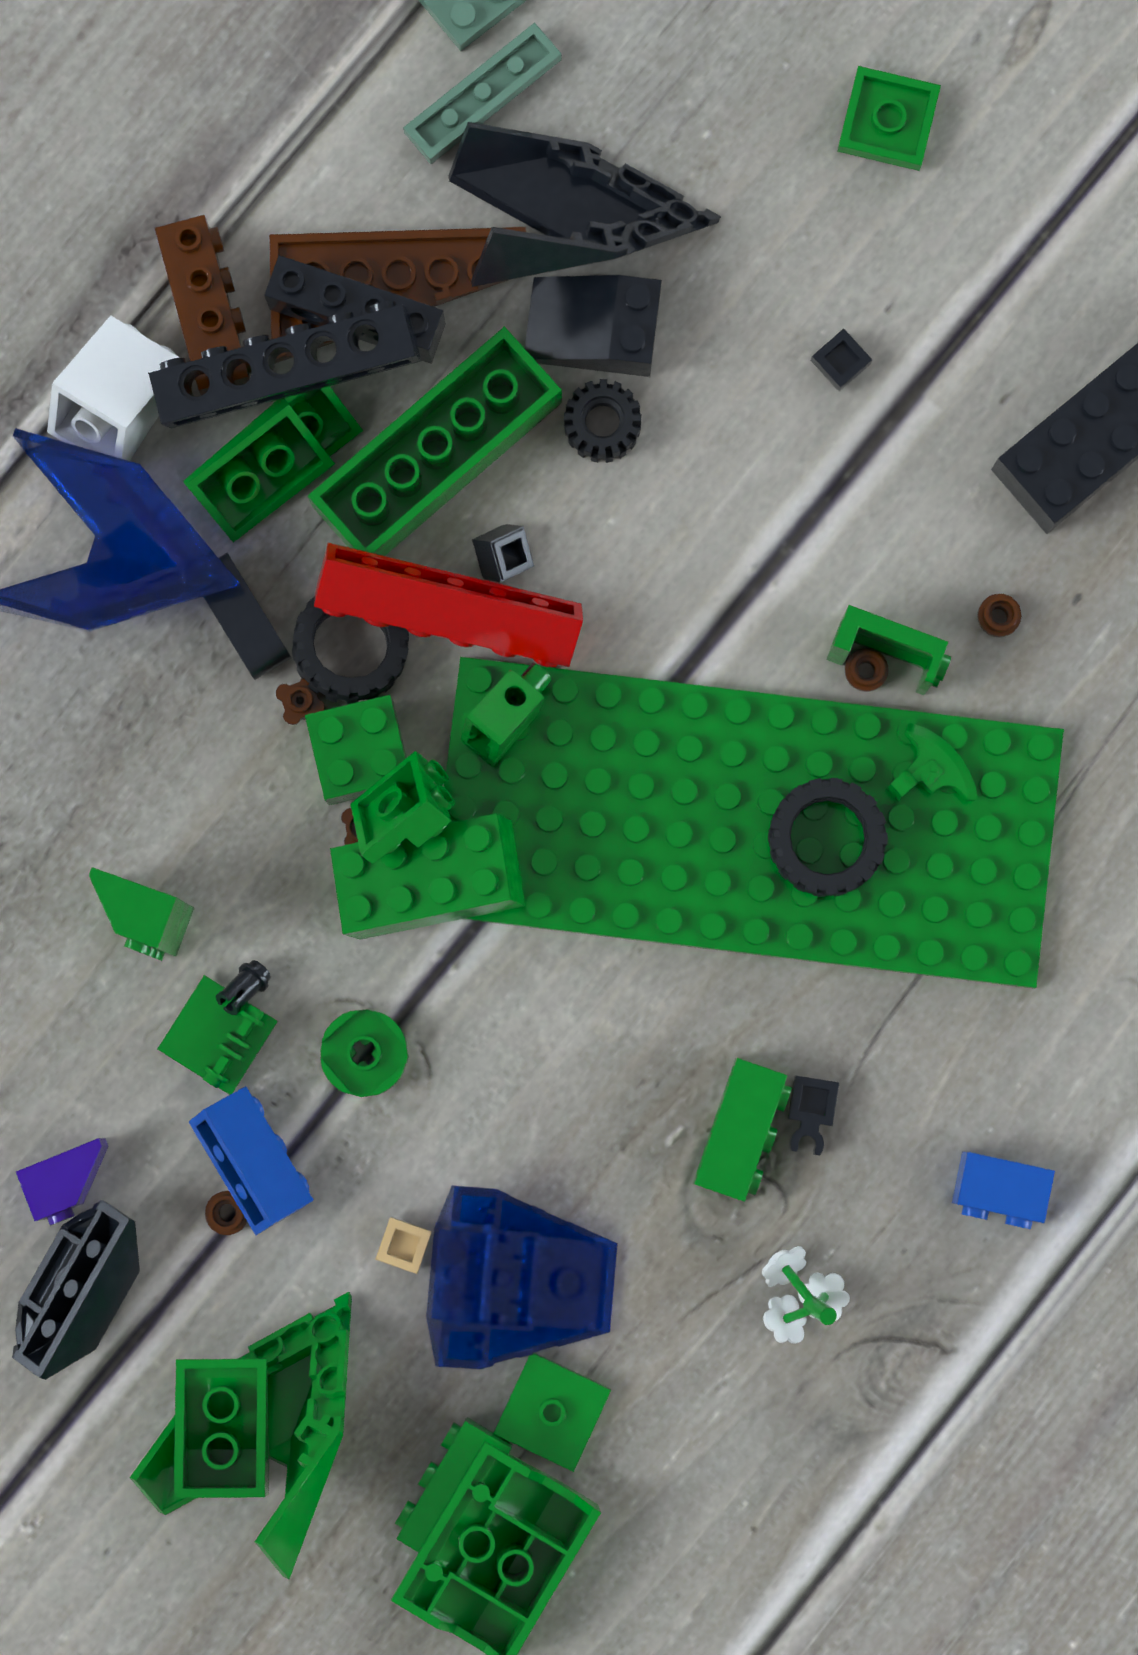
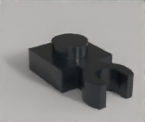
(813, 1105)

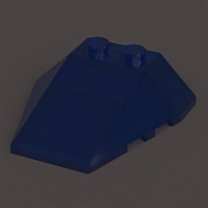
(513, 1280)

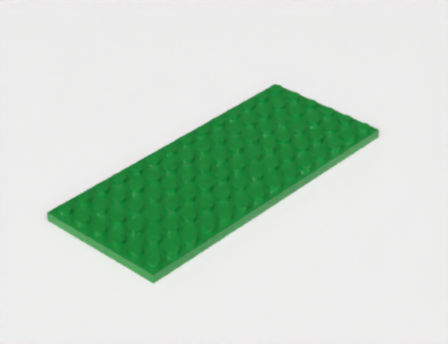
(656, 801)

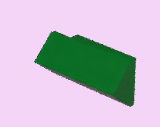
(272, 459)

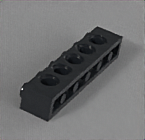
(394, 349)

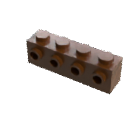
(202, 291)

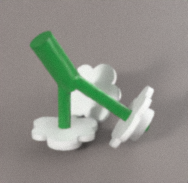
(820, 1297)

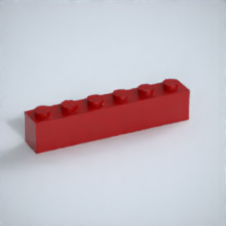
(448, 606)

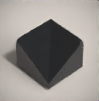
(503, 552)

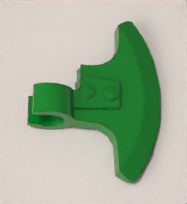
(934, 768)

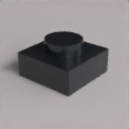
(841, 360)

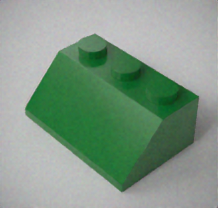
(143, 915)

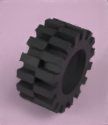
(602, 395)

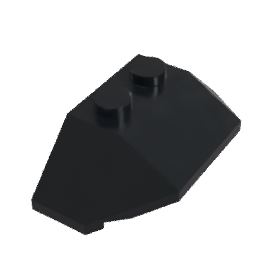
(76, 1290)

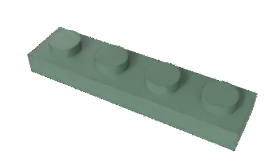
(483, 92)

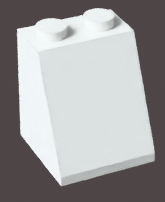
(106, 392)

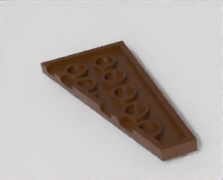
(409, 263)

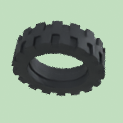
(342, 687)
(839, 792)

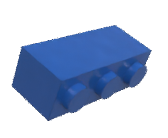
(251, 1160)

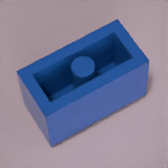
(1004, 1188)

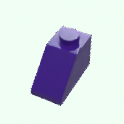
(61, 1181)

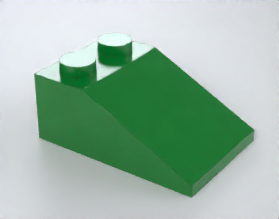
(221, 1428)

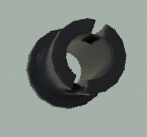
(250, 980)

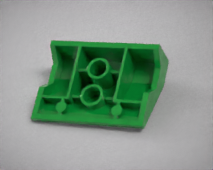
(497, 1553)

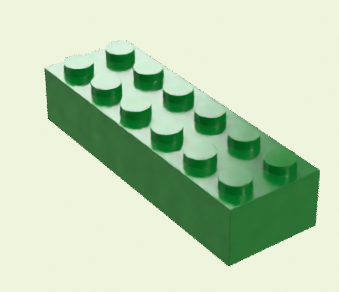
(437, 446)

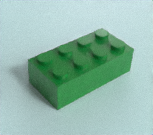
(448, 878)

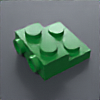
(401, 806)

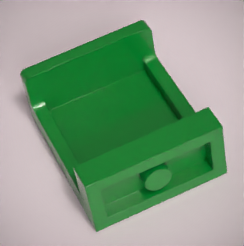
(892, 640)

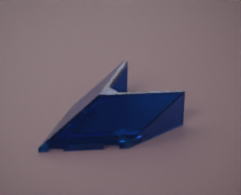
(141, 549)

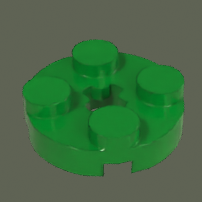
(338, 1053)

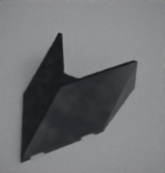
(569, 195)

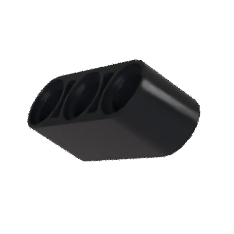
(247, 625)

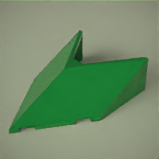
(305, 1426)

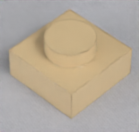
(403, 1245)

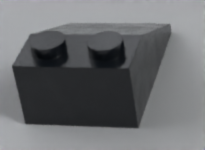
(594, 322)

